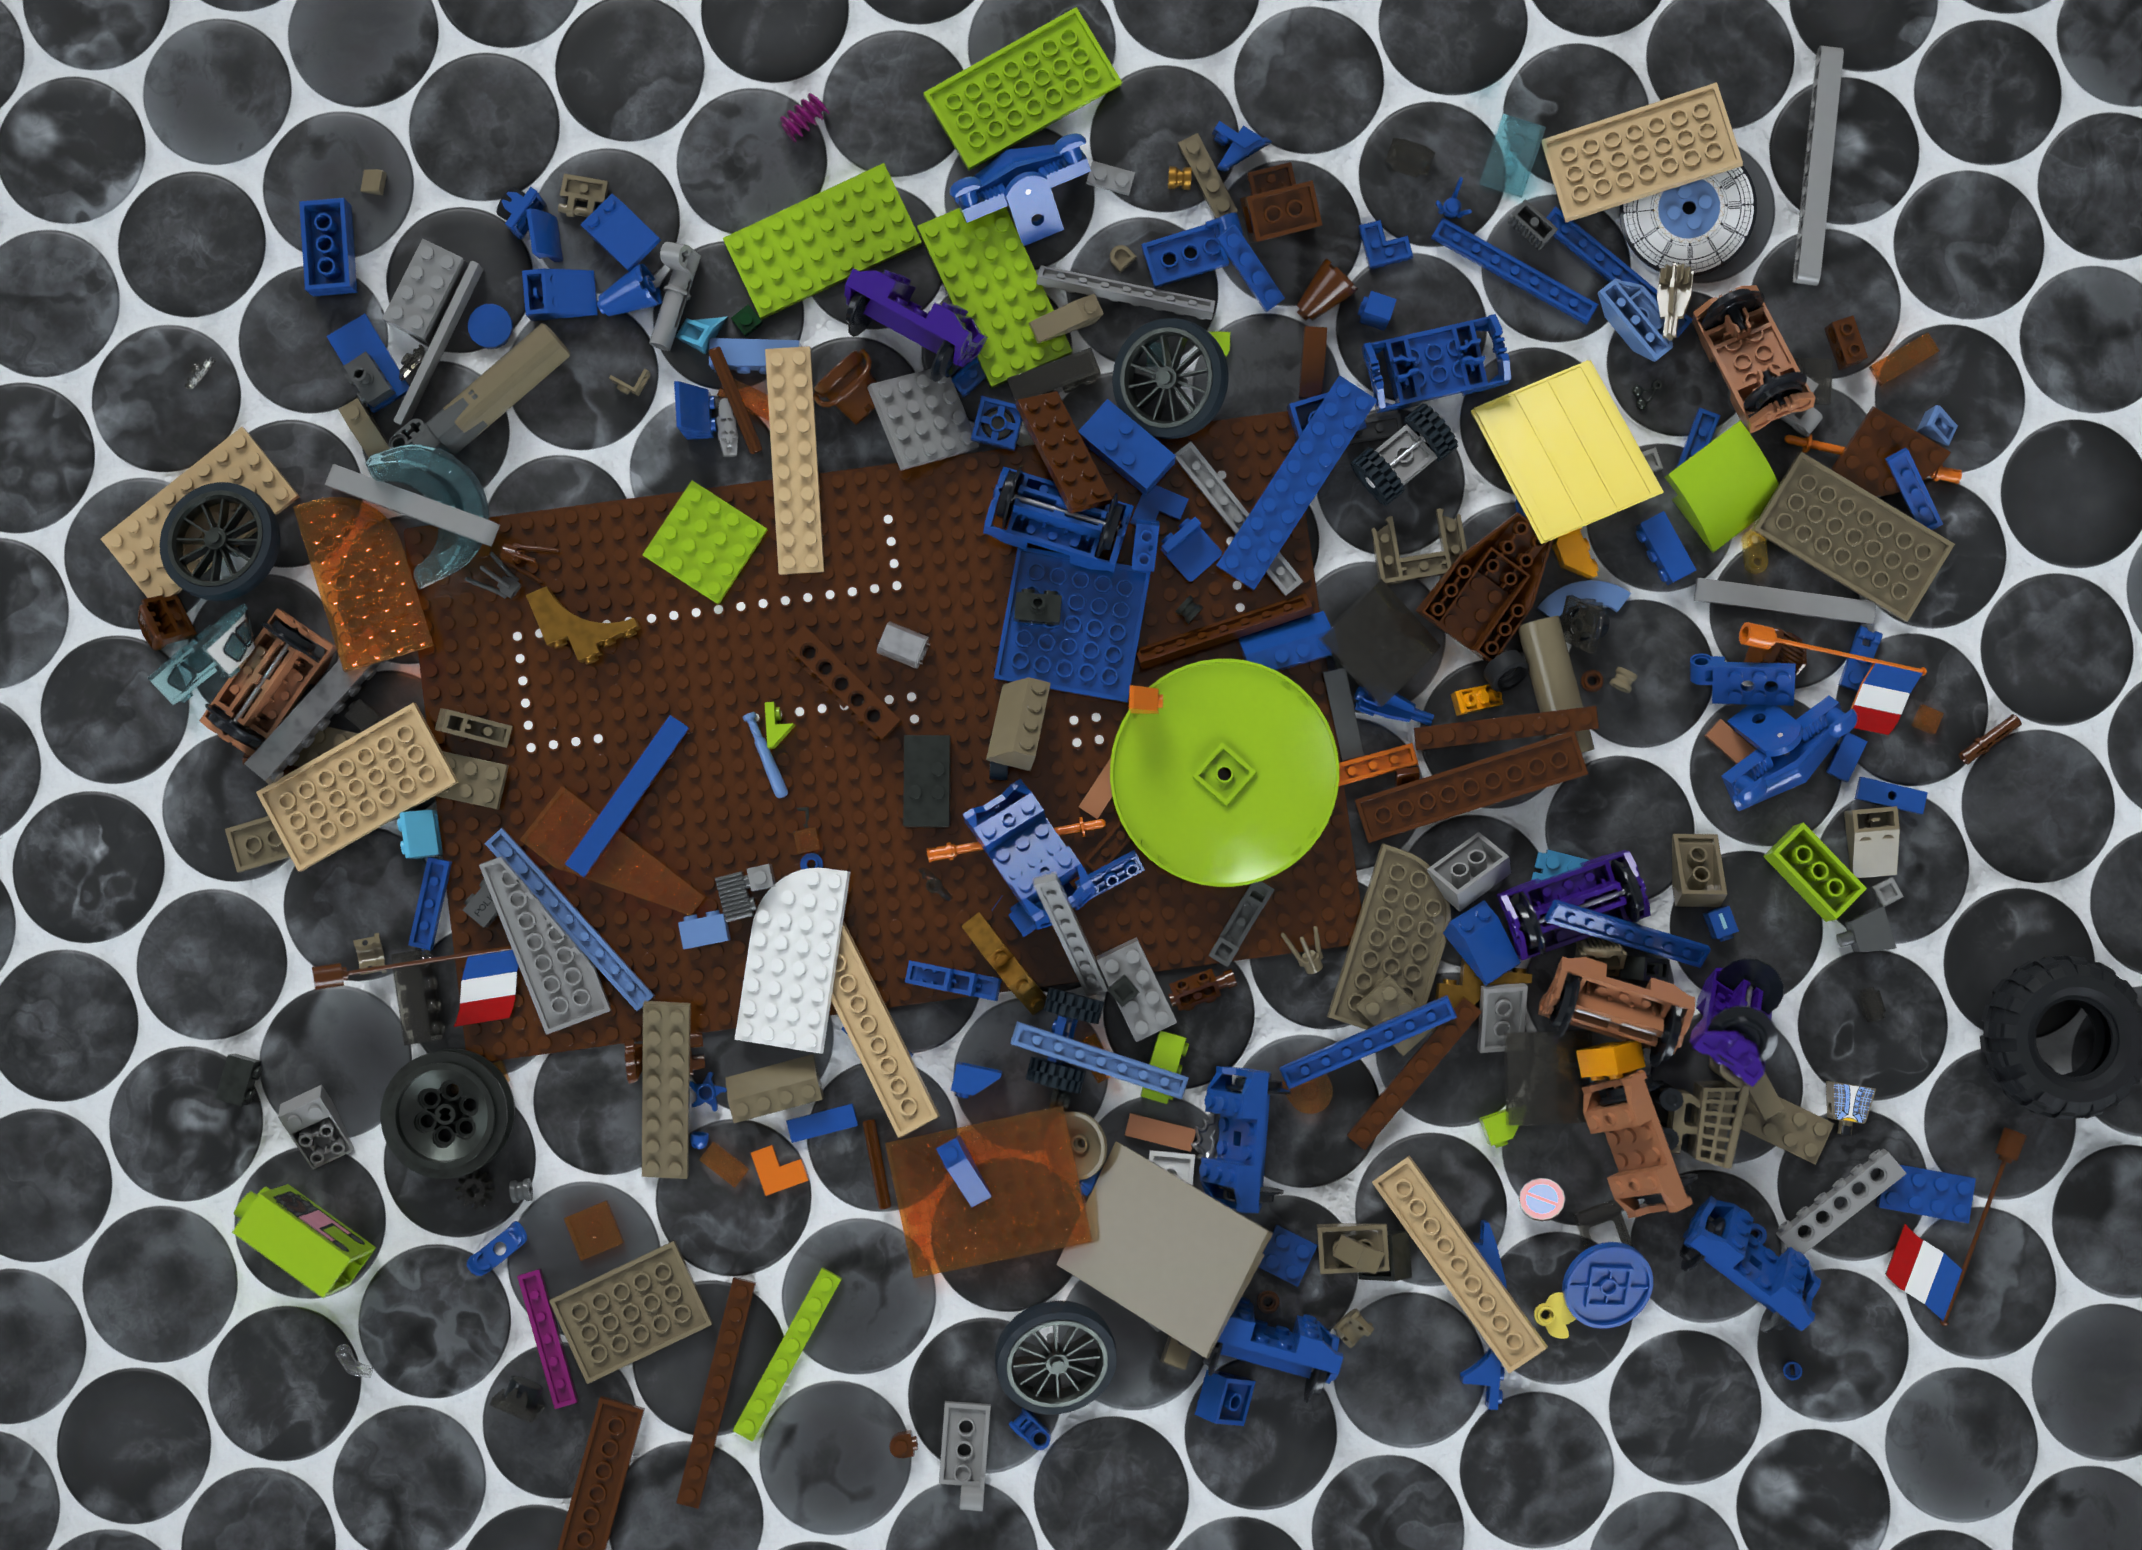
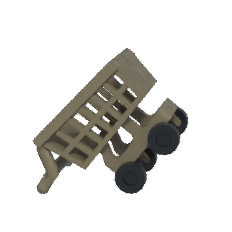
(1698, 1128)

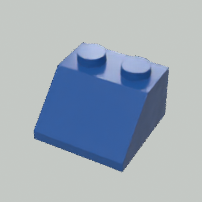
(971, 1079)
(1225, 1398)

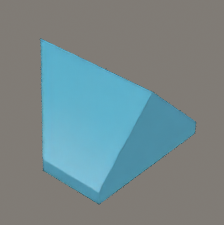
(698, 332)

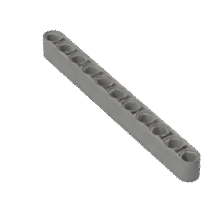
(1818, 165)

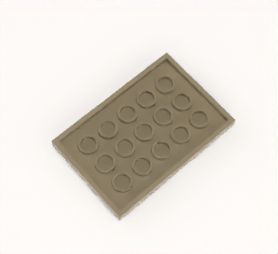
(631, 1312)

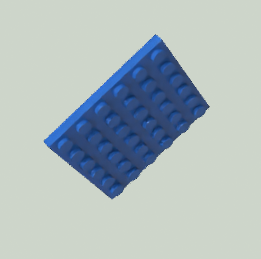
(1097, 631)

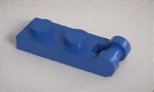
(1856, 670)

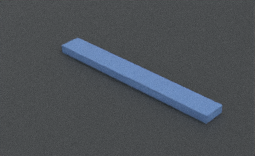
(1099, 1060)

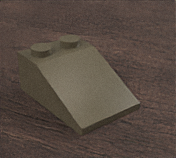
(1697, 871)
(1329, 1235)

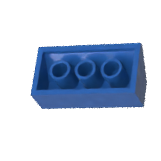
(1288, 643)

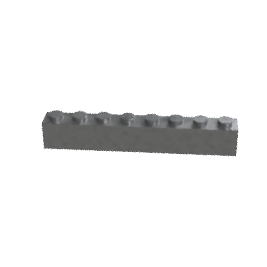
(306, 720)

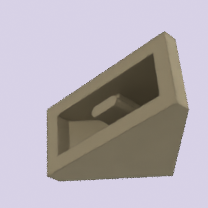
(1358, 1254)

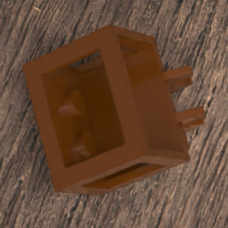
(1278, 204)

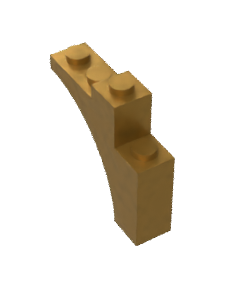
(585, 636)
(1005, 963)
(1470, 984)

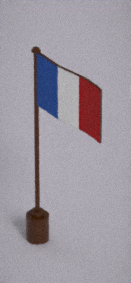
(486, 982)
(1929, 1272)

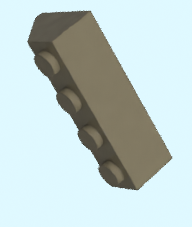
(1018, 723)
(774, 1088)

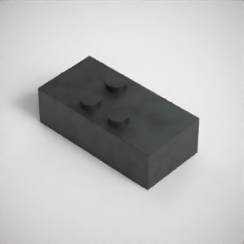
(927, 781)

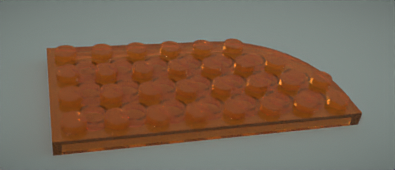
(362, 581)

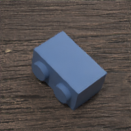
(704, 931)

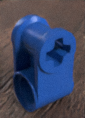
(1030, 1428)

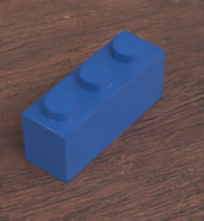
(1665, 548)

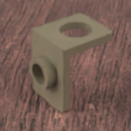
(637, 389)

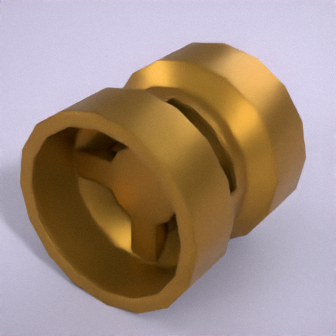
(1179, 178)

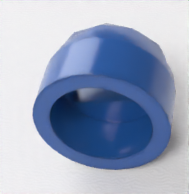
(699, 1139)
(1798, 1370)

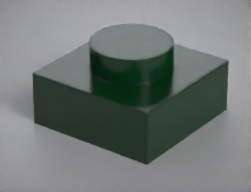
(746, 320)

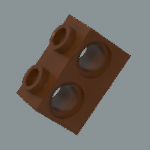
(1846, 342)

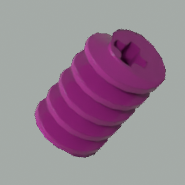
(803, 116)

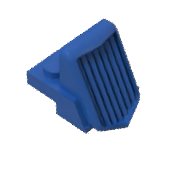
(1241, 144)

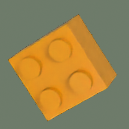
(1610, 1059)

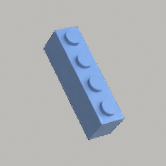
(748, 354)

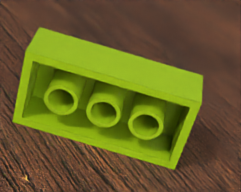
(1815, 872)

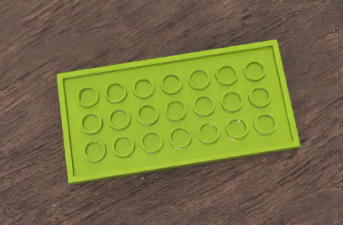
(1022, 88)
(822, 241)
(996, 282)

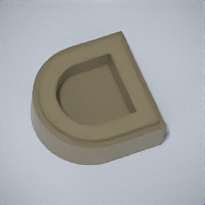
(1121, 257)

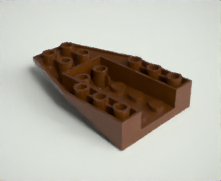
(1489, 588)

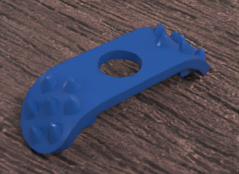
(487, 1259)

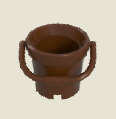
(847, 387)

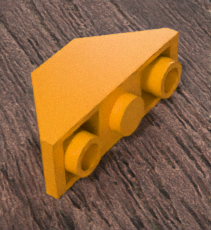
(1574, 555)
(1475, 699)

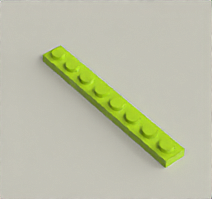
(787, 1354)

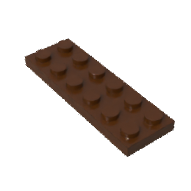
(1063, 452)

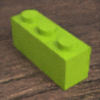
(1167, 1056)

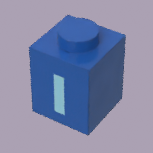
(1721, 923)

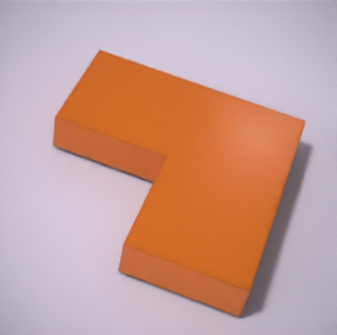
(777, 1177)

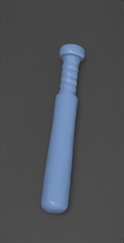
(770, 766)

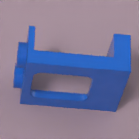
(1145, 544)

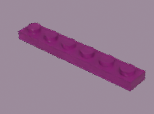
(547, 1338)

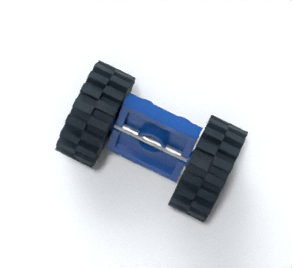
(1053, 1071)

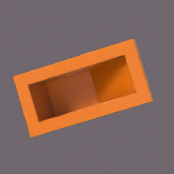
(1145, 700)

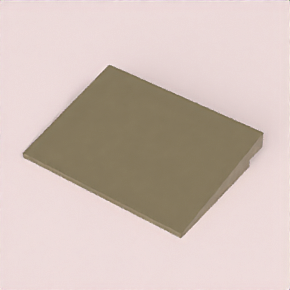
(1166, 1249)

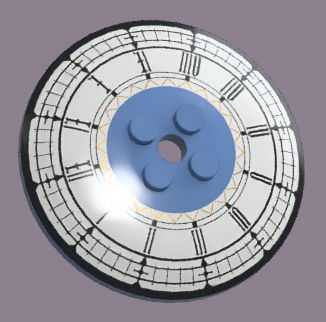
(1703, 240)

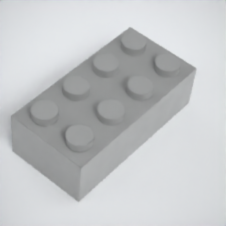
(425, 291)
(1149, 1009)

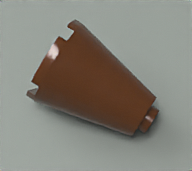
(1325, 291)

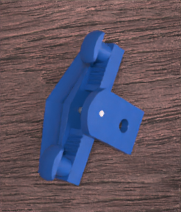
(1024, 183)
(1785, 750)

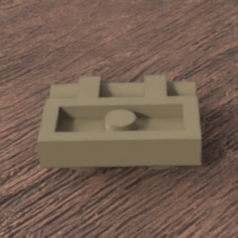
(582, 189)

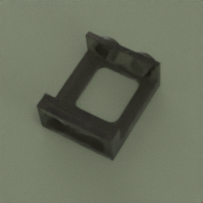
(1599, 1214)

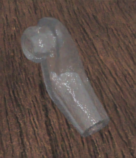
(350, 1364)

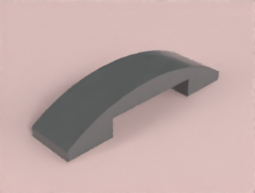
(1240, 922)

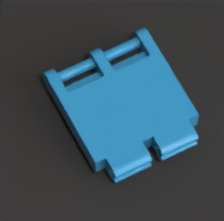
(1555, 863)

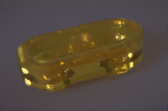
(1754, 550)

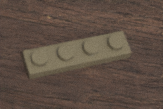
(1207, 176)

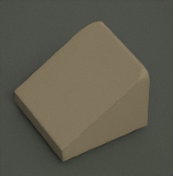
(373, 182)

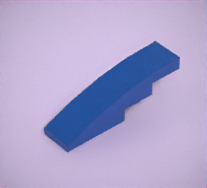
(953, 980)

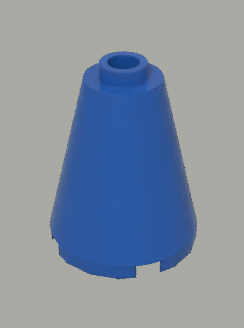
(630, 293)

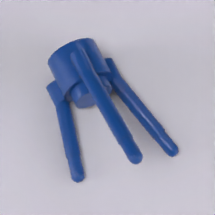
(1452, 206)

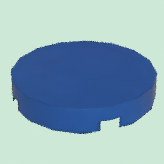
(490, 326)

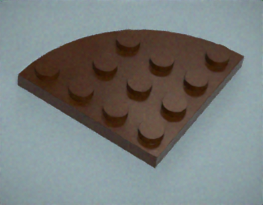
(1877, 439)

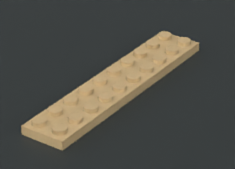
(794, 460)
(879, 1042)
(1459, 1264)

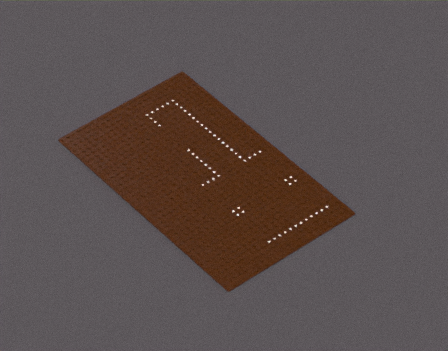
(894, 552)

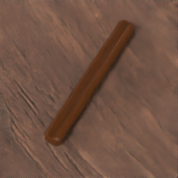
(735, 400)

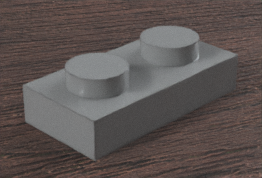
(1110, 178)

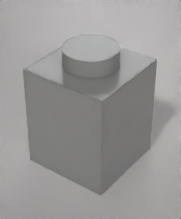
(761, 877)

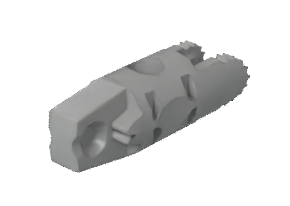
(727, 429)

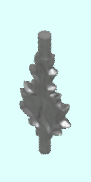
(1207, 1137)

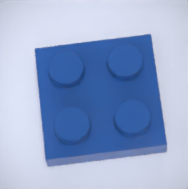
(1287, 1255)

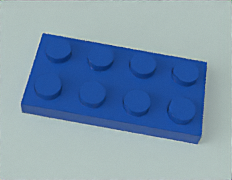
(1930, 1194)

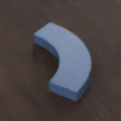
(1607, 593)

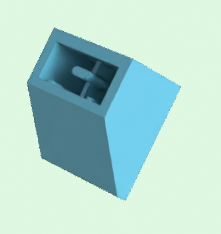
(420, 834)

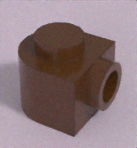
(903, 1444)

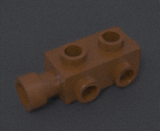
(1197, 988)

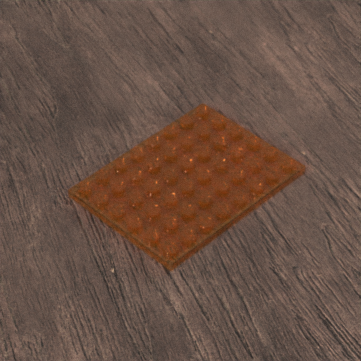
(1032, 1186)

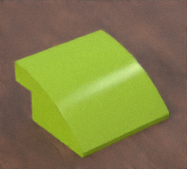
(1724, 486)

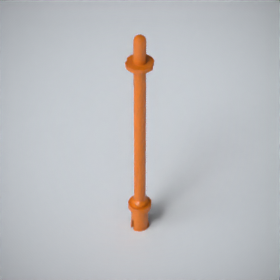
(1808, 443)
(952, 850)

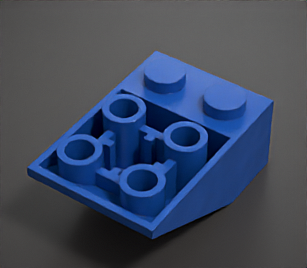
(559, 293)

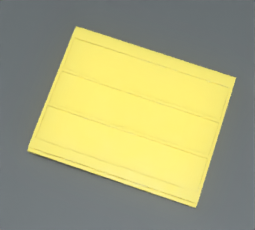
(1566, 451)

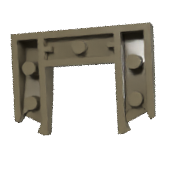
(1397, 570)

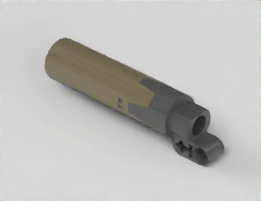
(488, 395)

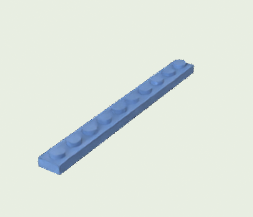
(571, 921)

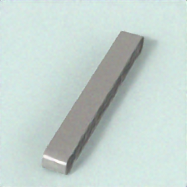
(412, 505)

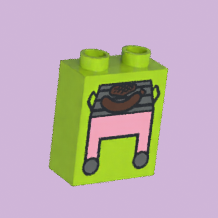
(301, 1238)

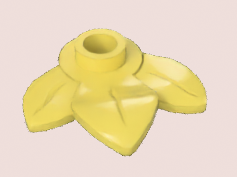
(1558, 1316)

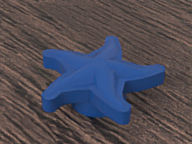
(707, 1092)

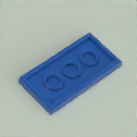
(360, 337)

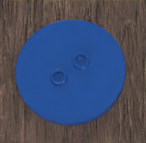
(1607, 1285)

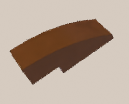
(1312, 361)

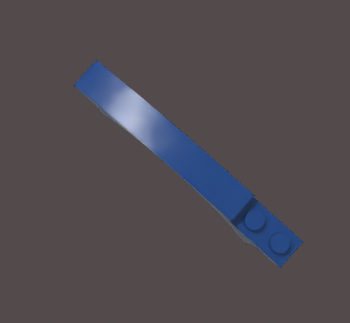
(1488, 1368)

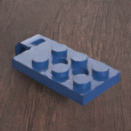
(1201, 238)
(1728, 678)

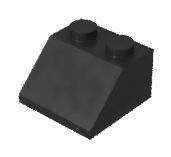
(1398, 1259)

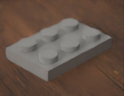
(1502, 1012)

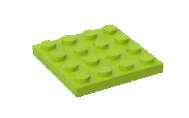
(705, 542)

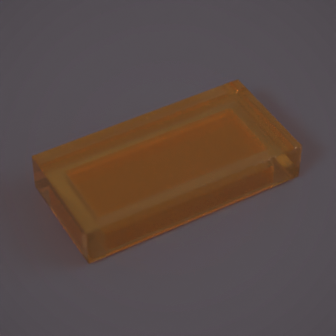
(724, 1164)

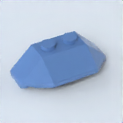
(1635, 318)

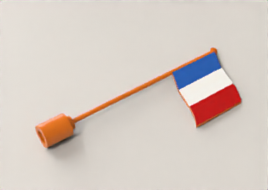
(1881, 693)

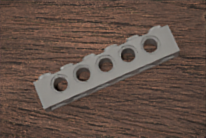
(1853, 1202)

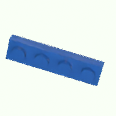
(1250, 267)
(1913, 489)
(430, 903)

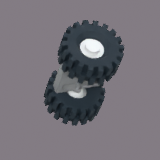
(1404, 454)

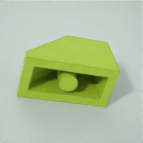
(1496, 1129)

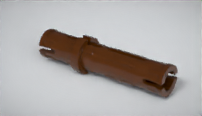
(1983, 744)

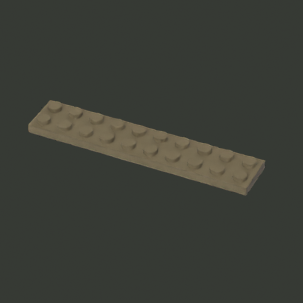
(478, 780)

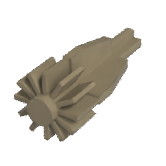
(1674, 296)

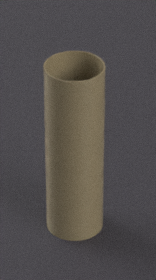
(1552, 671)

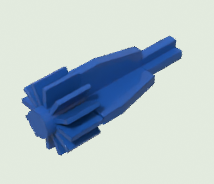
(1396, 708)

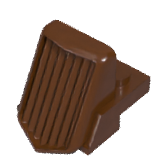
(164, 621)
(1780, 652)

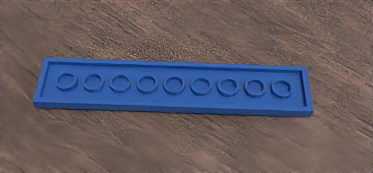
(1296, 482)

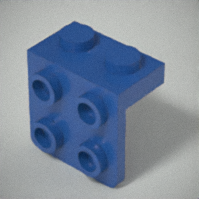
(1190, 549)

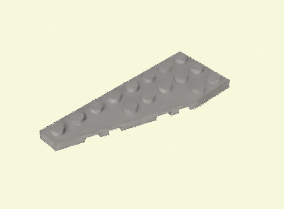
(553, 966)

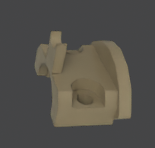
(371, 954)
(1352, 1328)

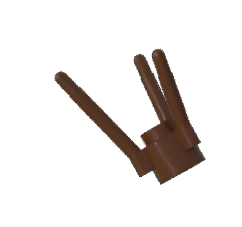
(512, 554)

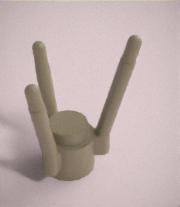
(1310, 959)

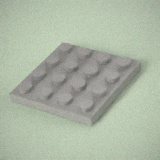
(922, 418)

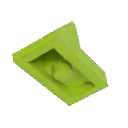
(775, 731)

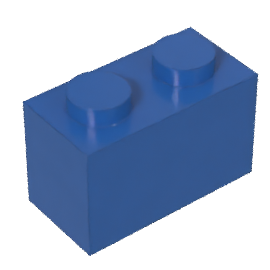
(1376, 310)

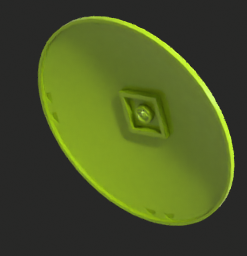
(1279, 766)

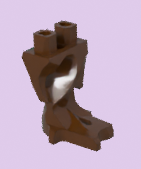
(634, 1057)

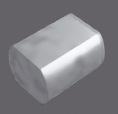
(903, 645)

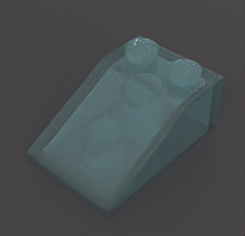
(1512, 155)

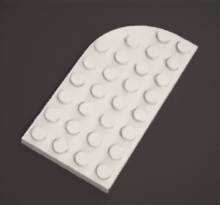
(793, 961)

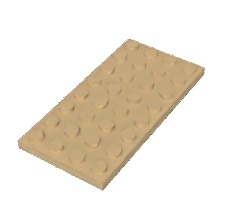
(1641, 152)
(235, 461)
(357, 787)

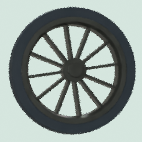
(1170, 378)
(219, 541)
(1055, 1357)

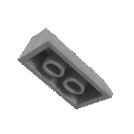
(1470, 871)

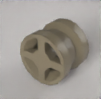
(1623, 679)

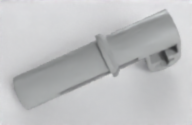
(684, 263)

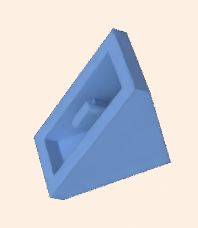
(1937, 425)

